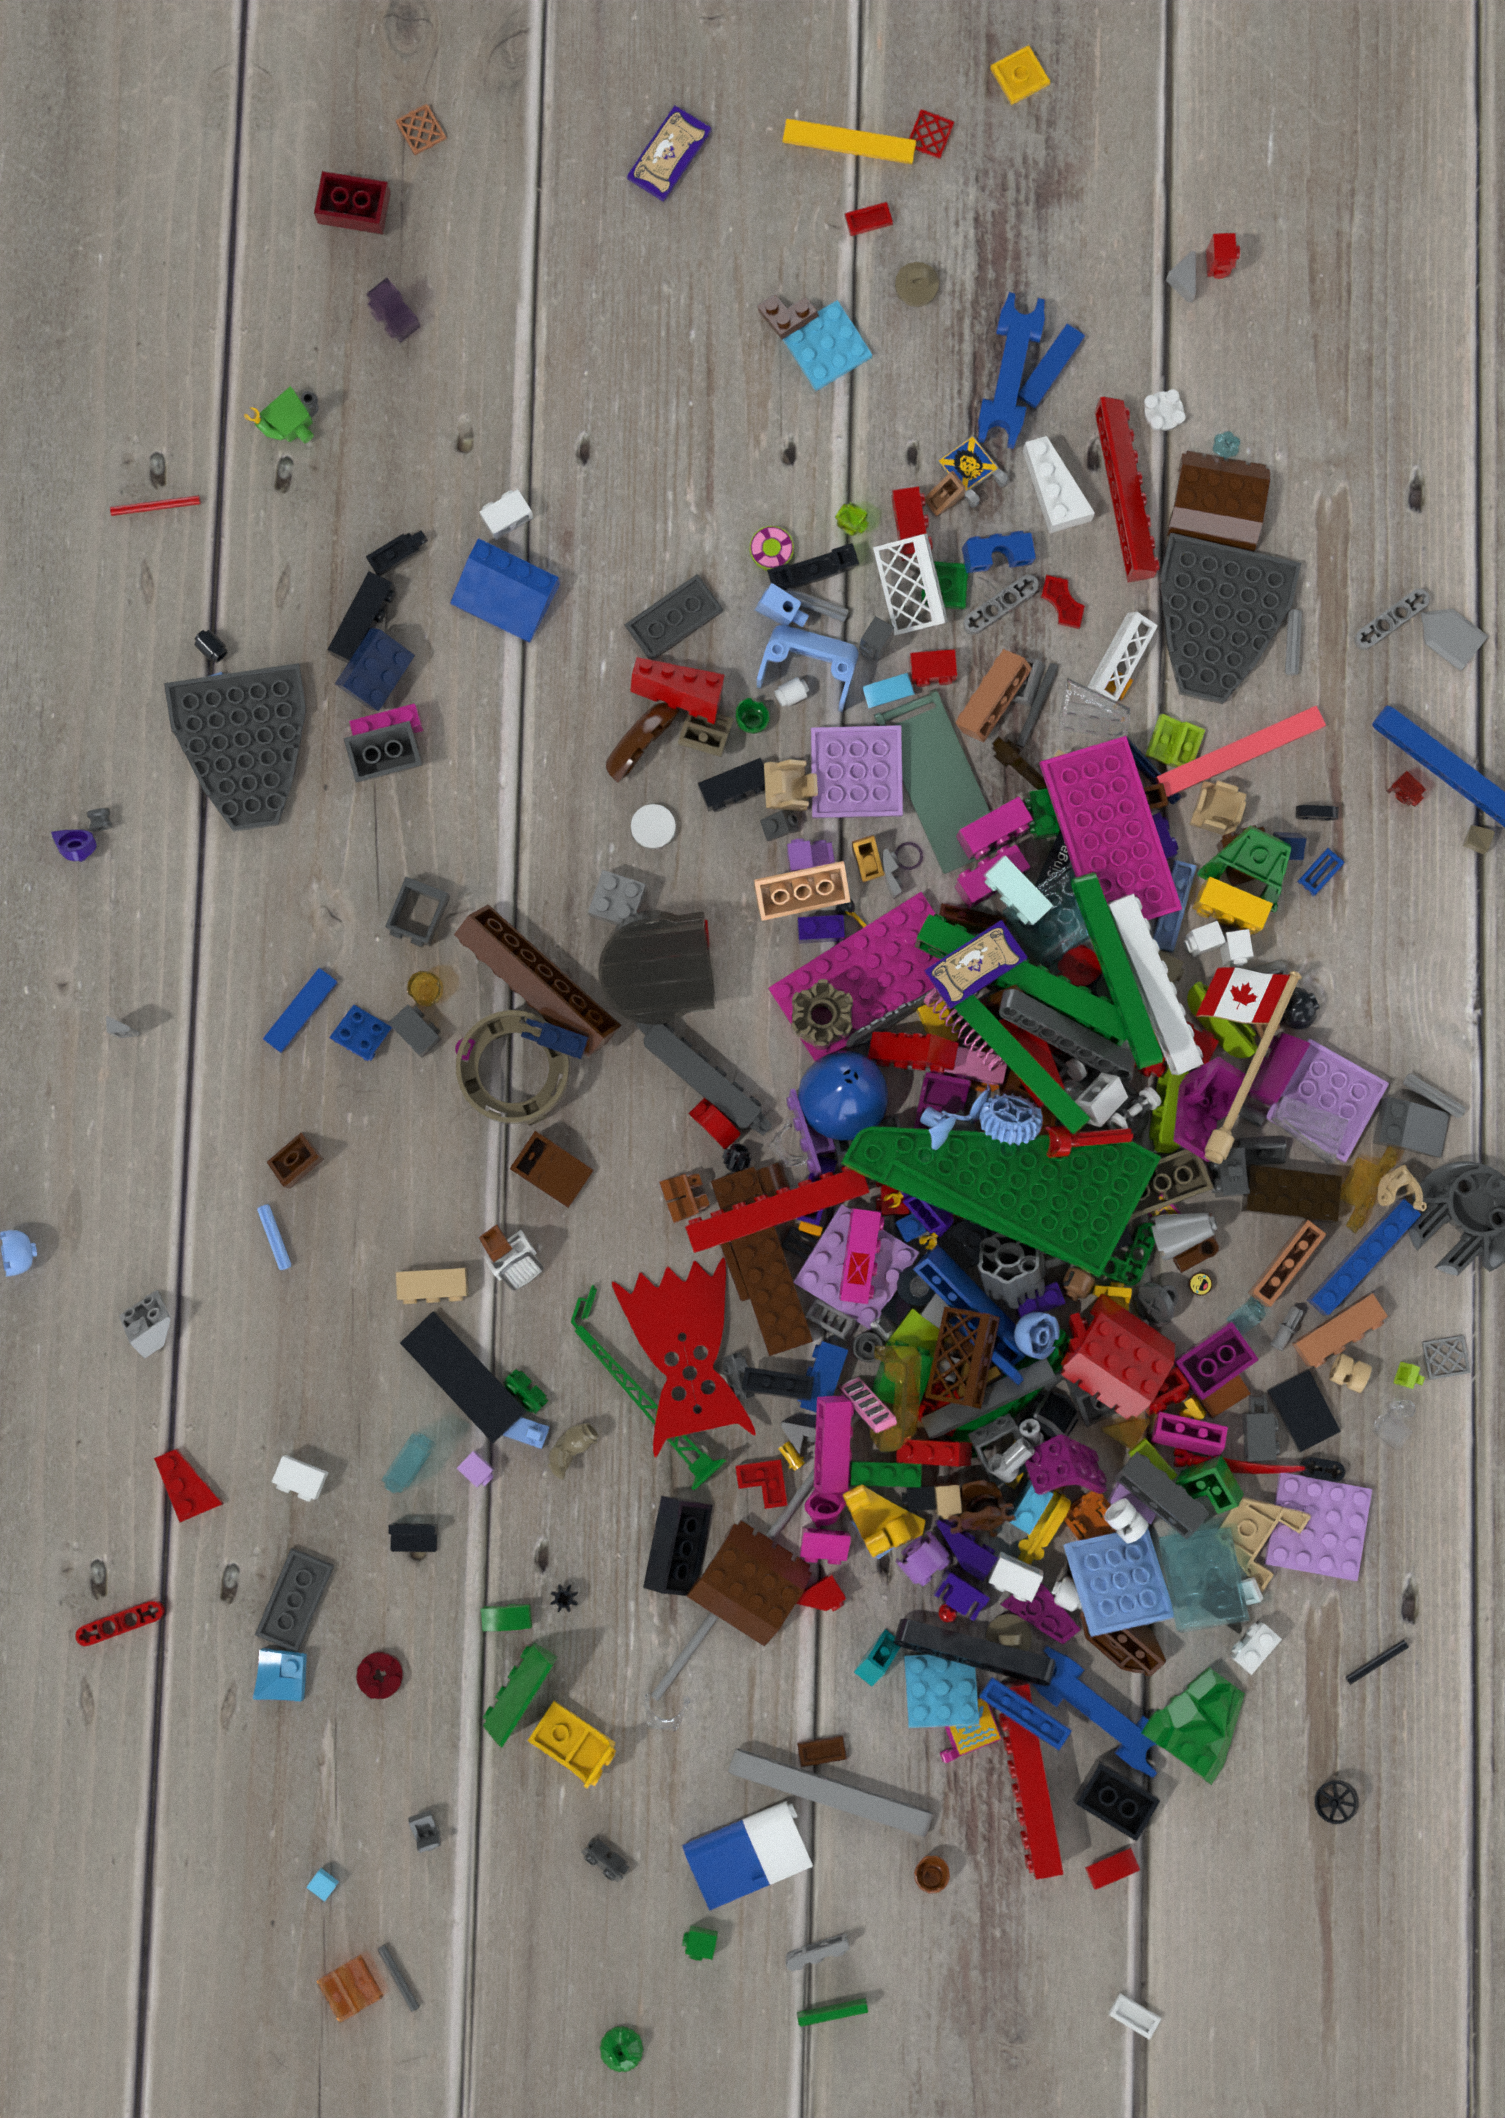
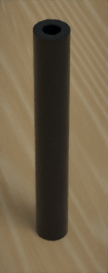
(1376, 1662)

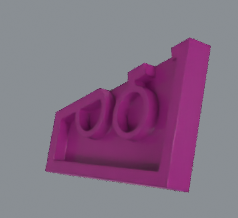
(1044, 1614)

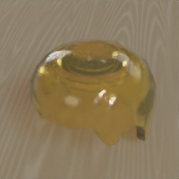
(425, 988)

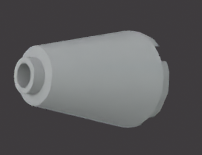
(1181, 1231)

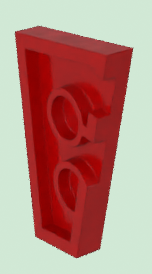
(184, 1486)

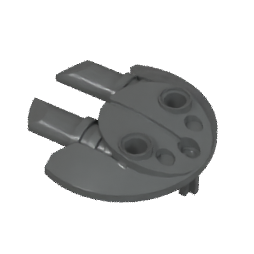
(1467, 1211)

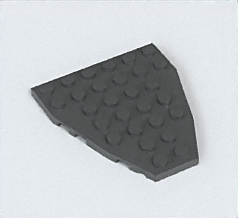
(1220, 612)
(242, 739)

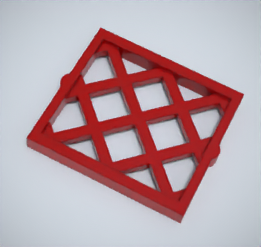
(936, 118)

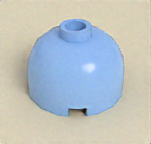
(16, 1252)
(1036, 1334)

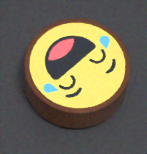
(1200, 1284)

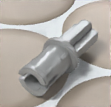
(1287, 1328)

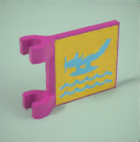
(970, 1738)

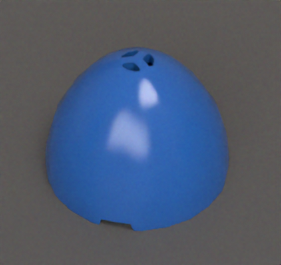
(840, 1107)

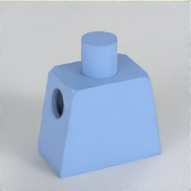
(772, 606)

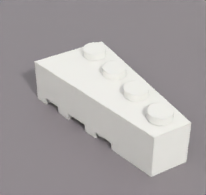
(1056, 490)

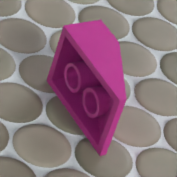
(824, 1545)

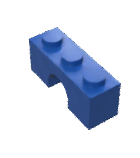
(1016, 547)

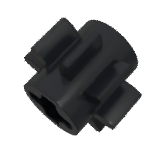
(736, 1158)
(561, 1604)

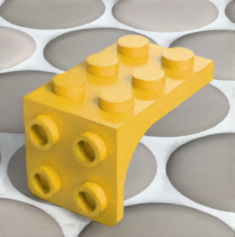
(573, 1743)

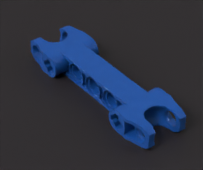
(1003, 409)
(1067, 1686)

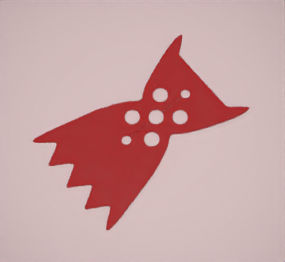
(657, 1320)

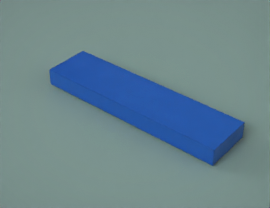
(1051, 366)
(300, 1010)
(996, 1359)
(1025, 1713)

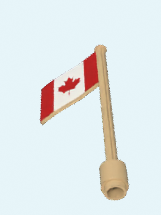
(1247, 999)

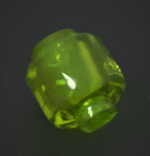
(852, 519)

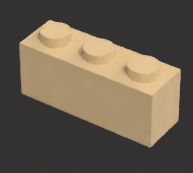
(432, 1285)

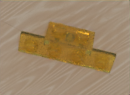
(1362, 1186)

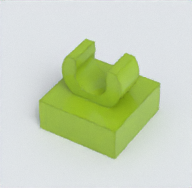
(1408, 1375)

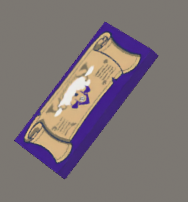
(669, 153)
(975, 964)

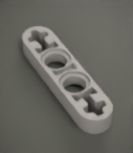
(1002, 607)
(1392, 620)

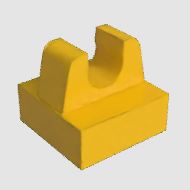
(1192, 1408)

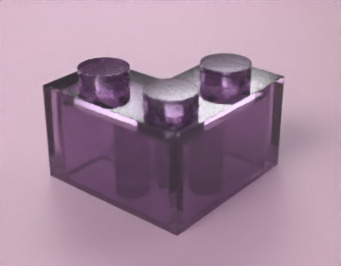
(388, 306)

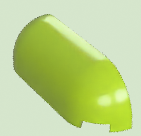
(1233, 1036)
(1164, 1116)

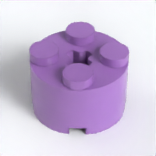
(923, 1558)

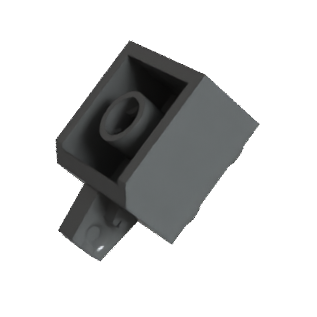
(1230, 1175)

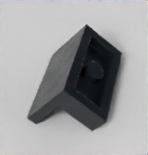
(413, 1537)

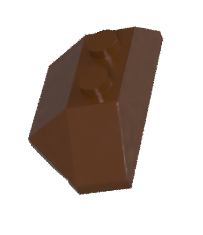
(1129, 1649)

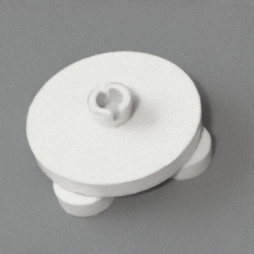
(1164, 410)

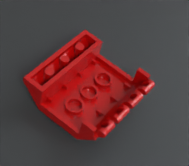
(1120, 1359)

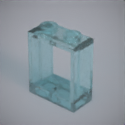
(408, 1463)

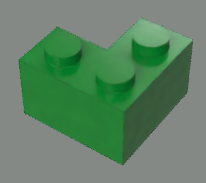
(1215, 1481)

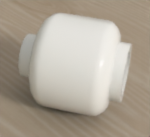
(1066, 1594)

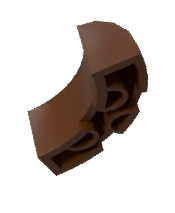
(638, 738)

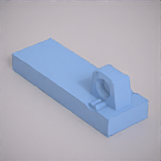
(528, 1432)

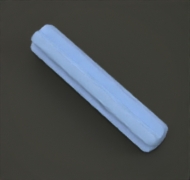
(274, 1237)

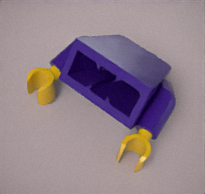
(931, 1217)

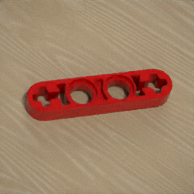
(119, 1622)

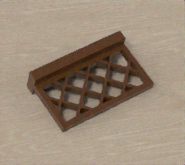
(980, 1356)

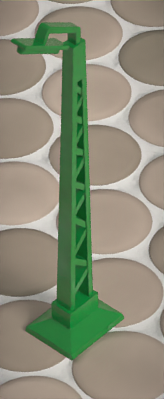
(704, 1465)

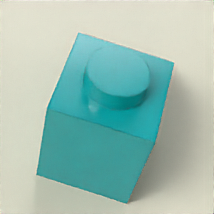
(877, 1658)

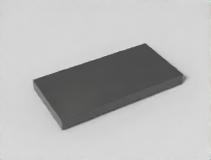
(673, 617)
(294, 1600)

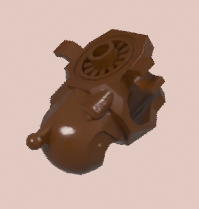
(986, 1511)

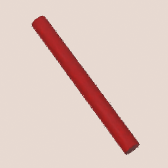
(155, 505)

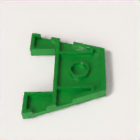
(1257, 856)

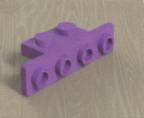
(812, 1141)

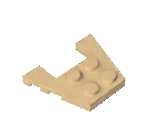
(1251, 1527)

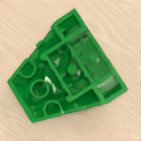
(1198, 1724)

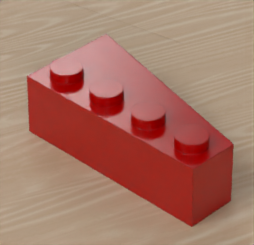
(679, 687)
(1038, 1050)

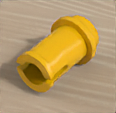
(791, 1456)

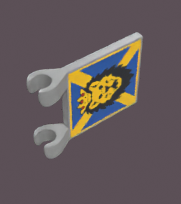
(972, 467)

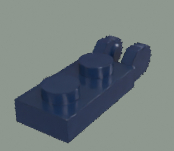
(558, 1039)

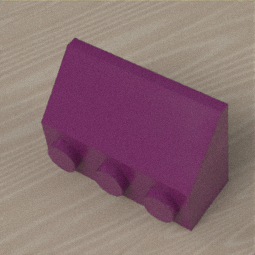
(1277, 1068)

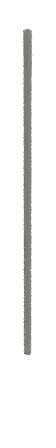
(711, 1618)

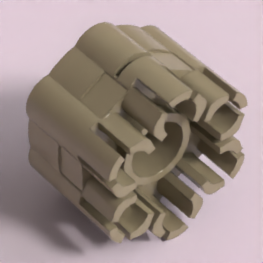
(821, 995)

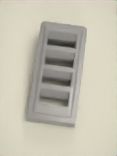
(847, 1331)

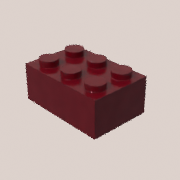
(352, 202)

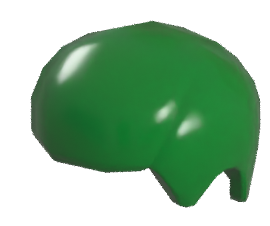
(752, 716)

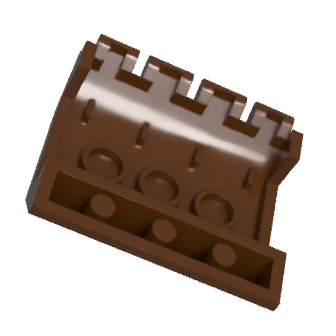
(1220, 500)
(751, 1583)

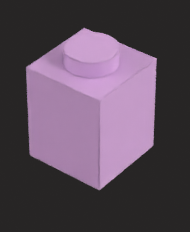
(476, 1469)

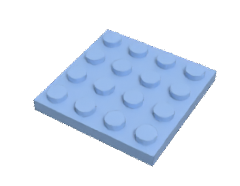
(1118, 1582)

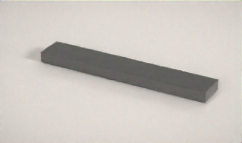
(995, 1396)

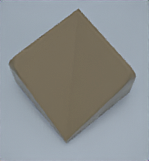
(1478, 839)

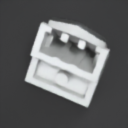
(518, 1265)

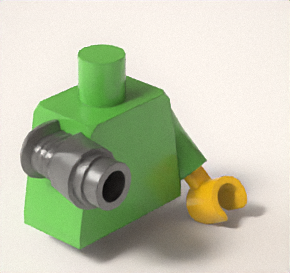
(287, 416)

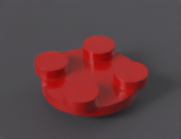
(1080, 966)

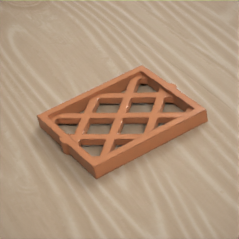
(412, 114)

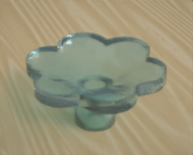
(1226, 449)

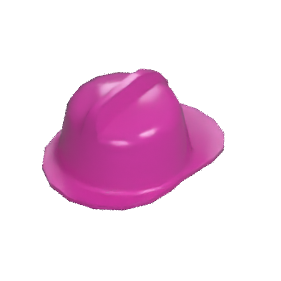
(824, 1508)

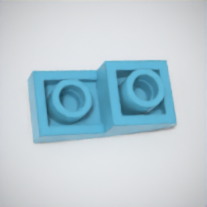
(888, 690)

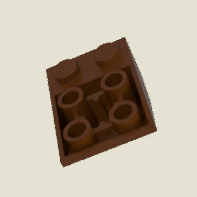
(551, 1169)

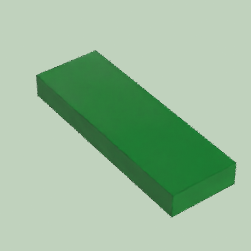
(832, 2012)

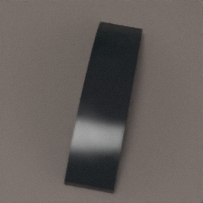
(814, 569)

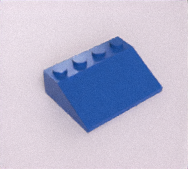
(504, 590)

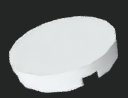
(653, 826)

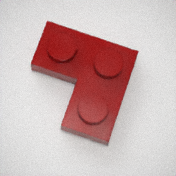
(768, 1476)

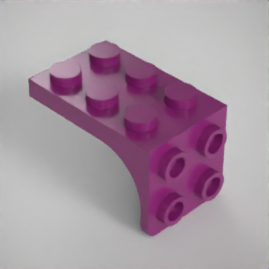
(941, 1094)
(1064, 1463)

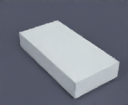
(1134, 2016)

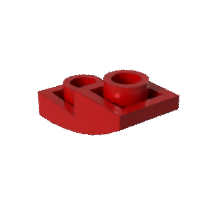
(1112, 1868)

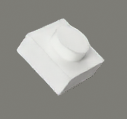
(1251, 1591)

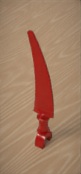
(1234, 1465)

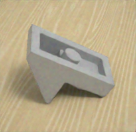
(796, 1432)

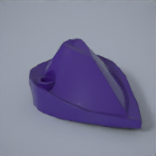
(74, 844)

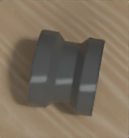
(99, 819)

